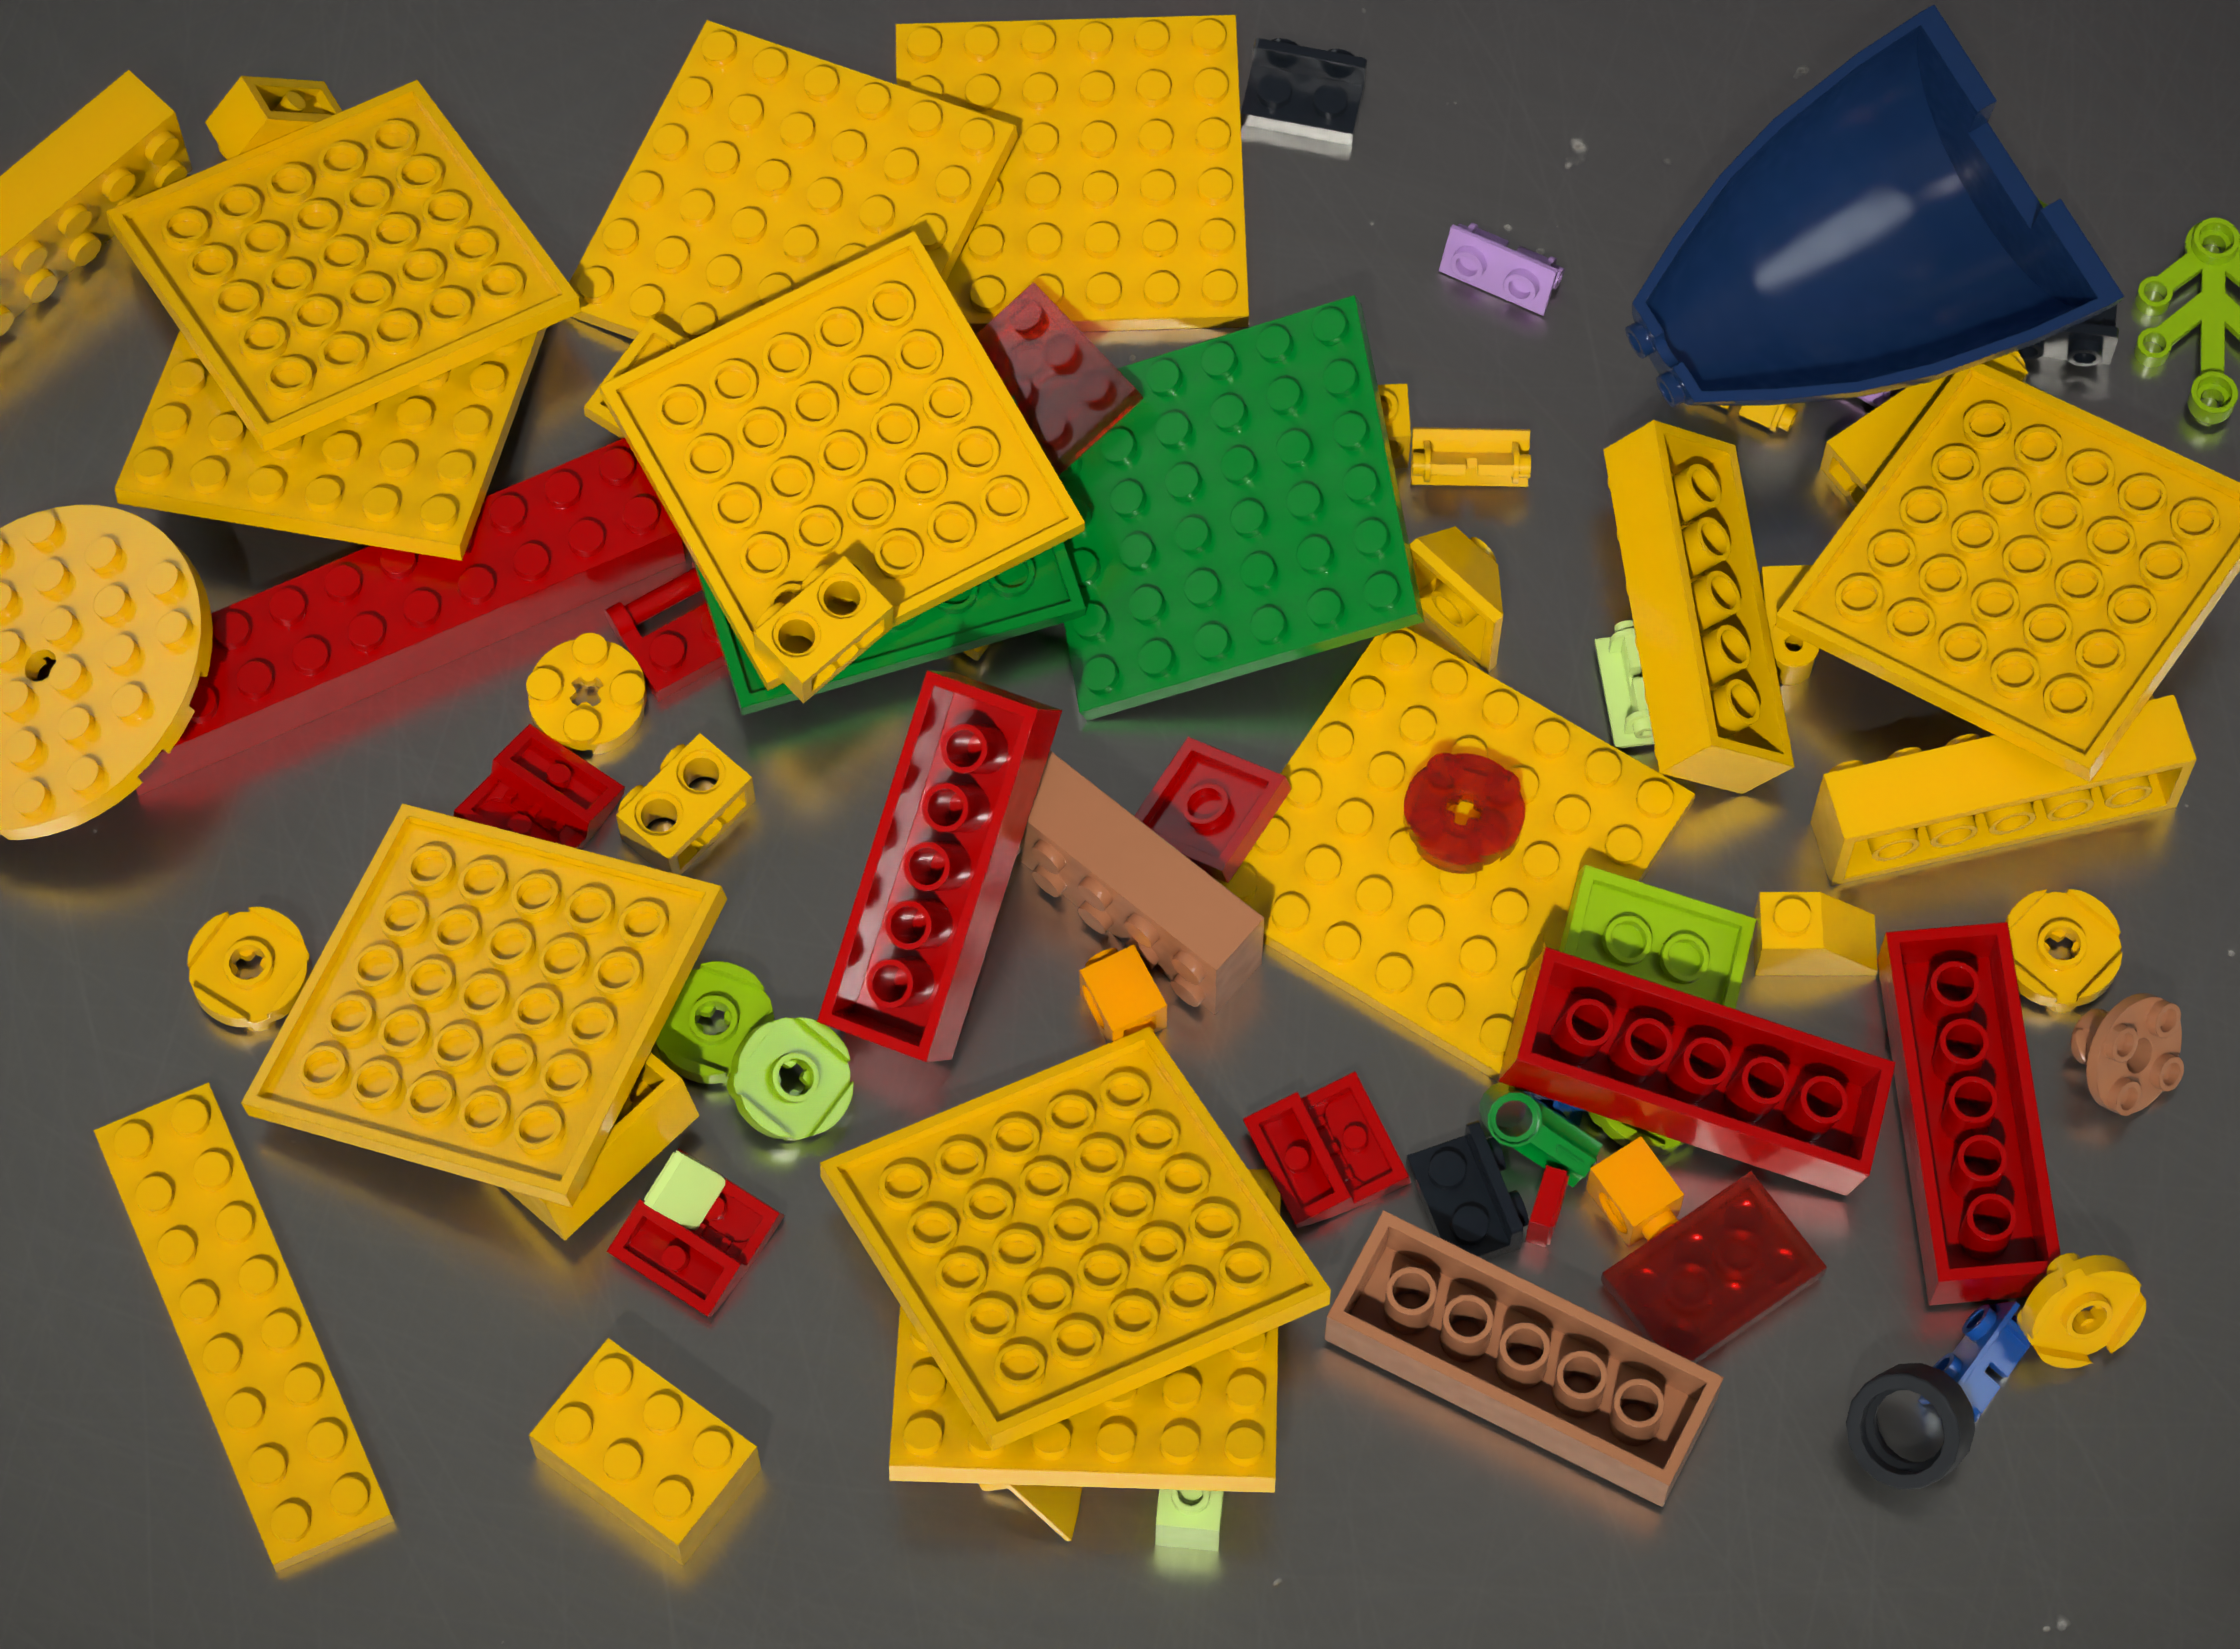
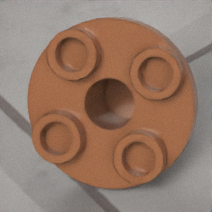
(2130, 1051)

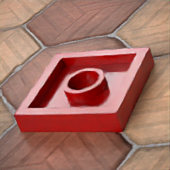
(1213, 806)

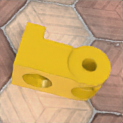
(1793, 656)

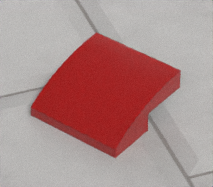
(543, 792)
(1327, 1151)
(703, 1262)

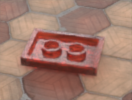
(1056, 376)
(1714, 1271)

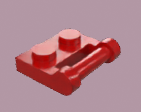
(677, 651)

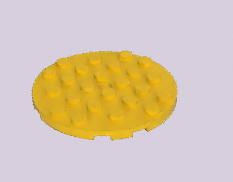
(128, 649)

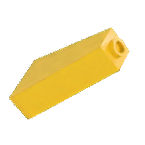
(1865, 448)

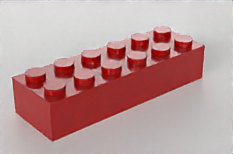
(939, 866)
(1697, 1072)
(1968, 1112)

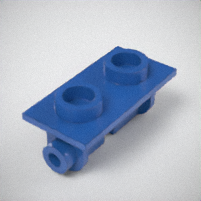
(1989, 1340)

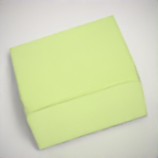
(685, 1190)

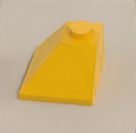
(1461, 591)

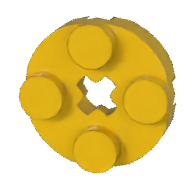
(580, 663)
(2095, 948)
(255, 1000)
(2054, 1316)

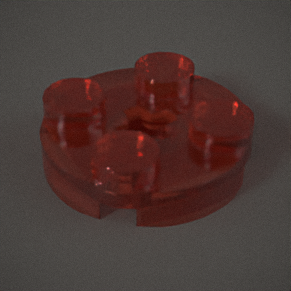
(1459, 779)

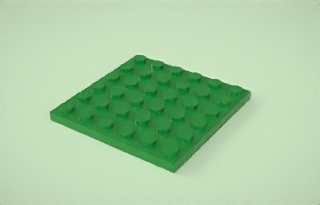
(1238, 514)

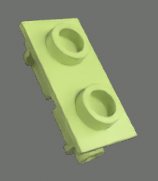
(1624, 687)

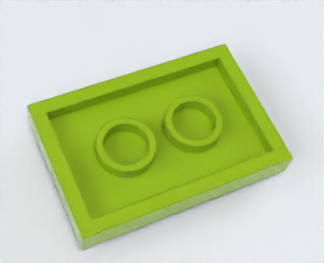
(1658, 935)

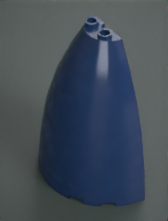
(1865, 244)

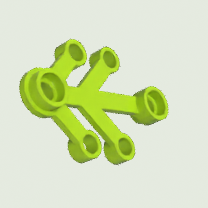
(2209, 308)

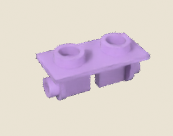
(1492, 267)

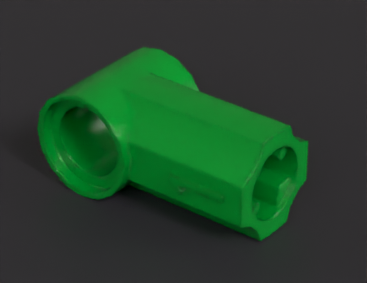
(1541, 1134)

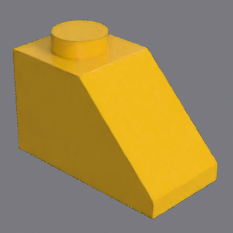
(267, 109)
(1812, 936)

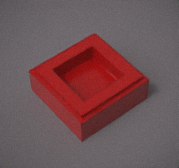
(1547, 1206)

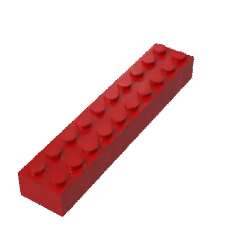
(404, 613)

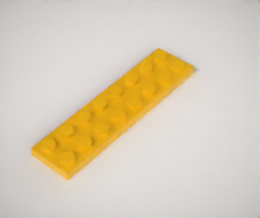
(243, 1327)

